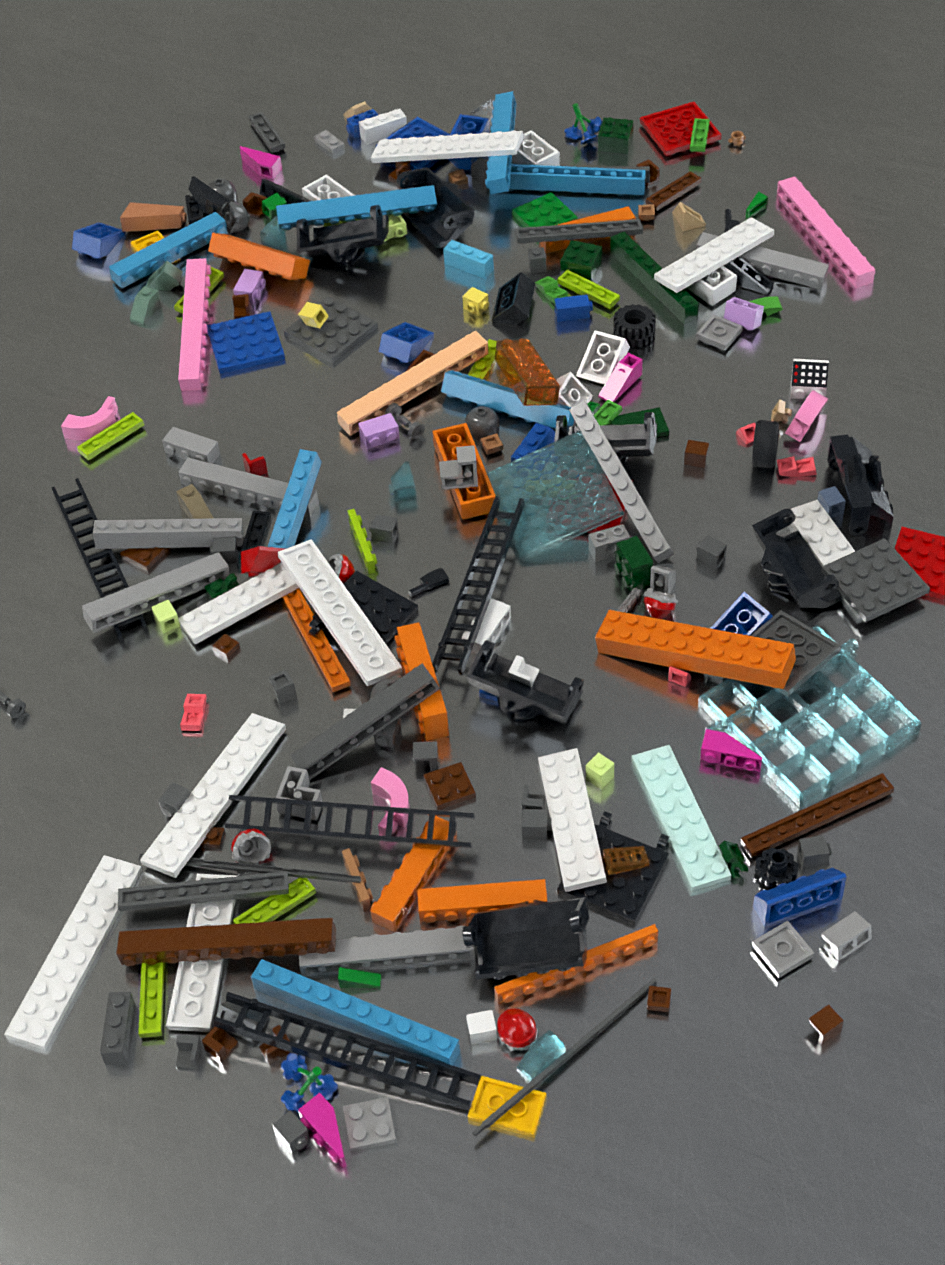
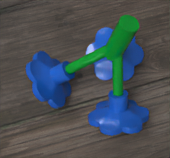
(575, 133)
(293, 1069)

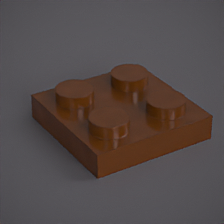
(449, 786)

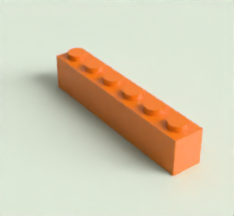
(614, 215)
(412, 875)
(462, 901)

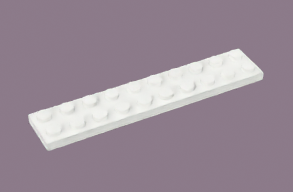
(447, 147)
(340, 613)
(211, 795)
(72, 954)

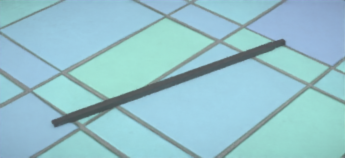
(270, 869)
(563, 1058)

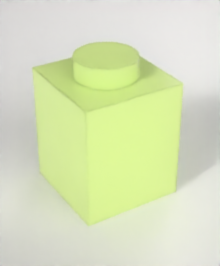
(165, 616)
(599, 771)

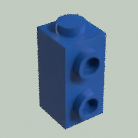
(353, 122)
(572, 308)

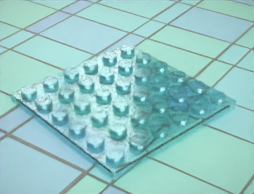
(561, 493)

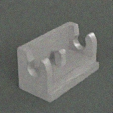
(847, 935)

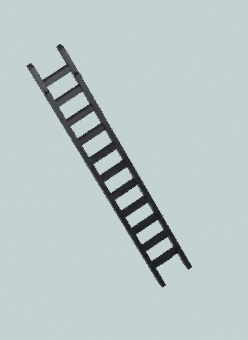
(108, 552)
(468, 582)
(347, 833)
(363, 1069)

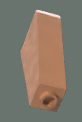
(152, 217)

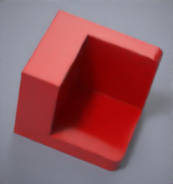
(256, 466)

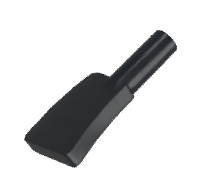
(729, 223)
(430, 581)

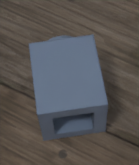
(832, 501)

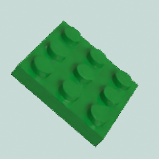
(543, 212)

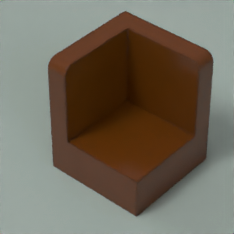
(400, 167)
(654, 171)
(253, 204)
(241, 306)
(696, 453)
(827, 1023)
(219, 1044)
(273, 1053)

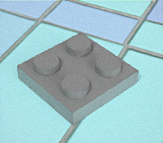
(719, 332)
(783, 949)
(369, 1124)

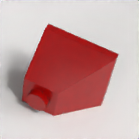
(259, 560)

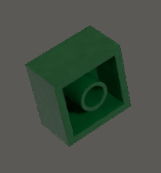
(615, 135)
(581, 259)
(633, 563)

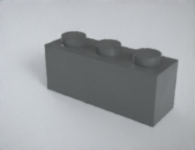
(117, 1028)

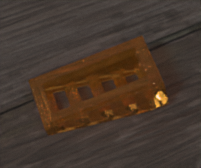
(617, 853)

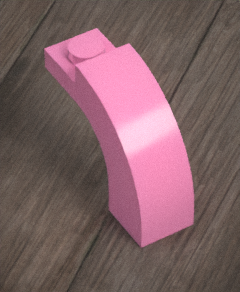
(806, 415)
(86, 427)
(393, 790)

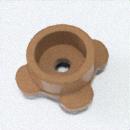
(737, 138)

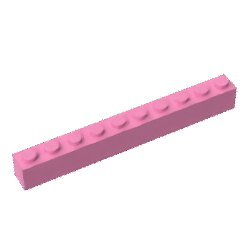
(826, 232)
(193, 325)

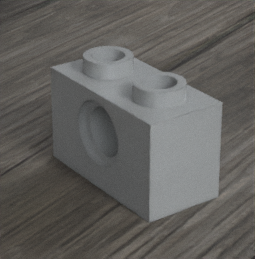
(603, 543)

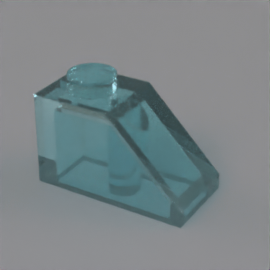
(273, 236)
(402, 484)
(541, 1055)

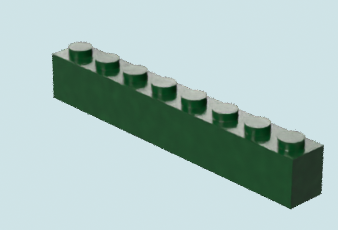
(644, 268)

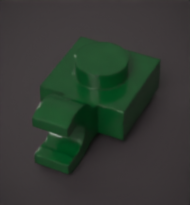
(220, 587)
(732, 854)

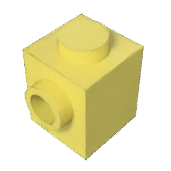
(475, 301)
(313, 315)

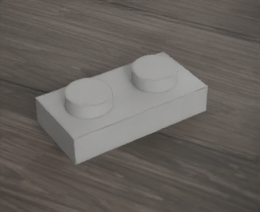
(329, 142)

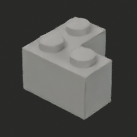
(460, 472)
(295, 787)

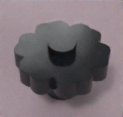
(776, 867)

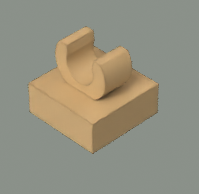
(779, 412)

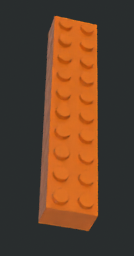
(696, 649)

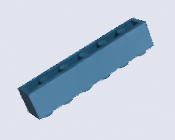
(295, 500)

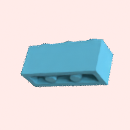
(468, 259)

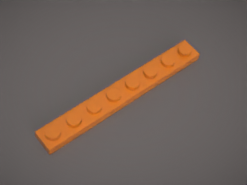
(317, 644)
(604, 953)

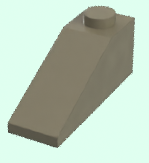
(193, 503)

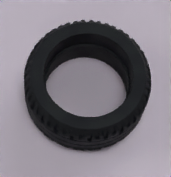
(765, 444)

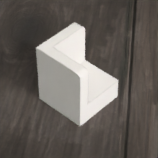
(523, 672)
(481, 1027)

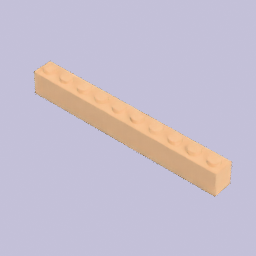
(413, 382)

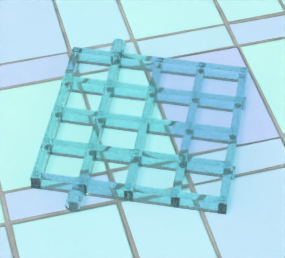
(811, 714)

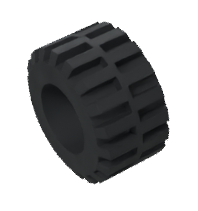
(635, 324)

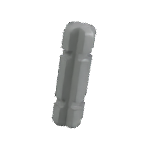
(630, 600)

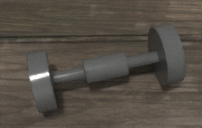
(415, 431)
(15, 707)

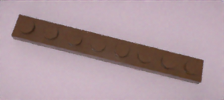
(817, 815)

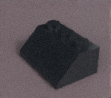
(514, 300)

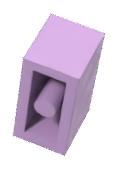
(250, 283)
(744, 313)
(378, 430)

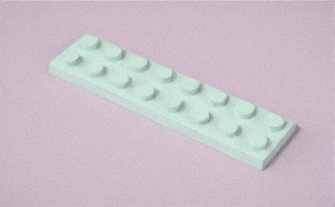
(681, 818)

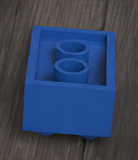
(96, 239)
(404, 342)
(743, 616)

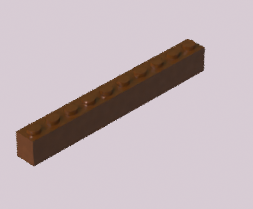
(227, 941)

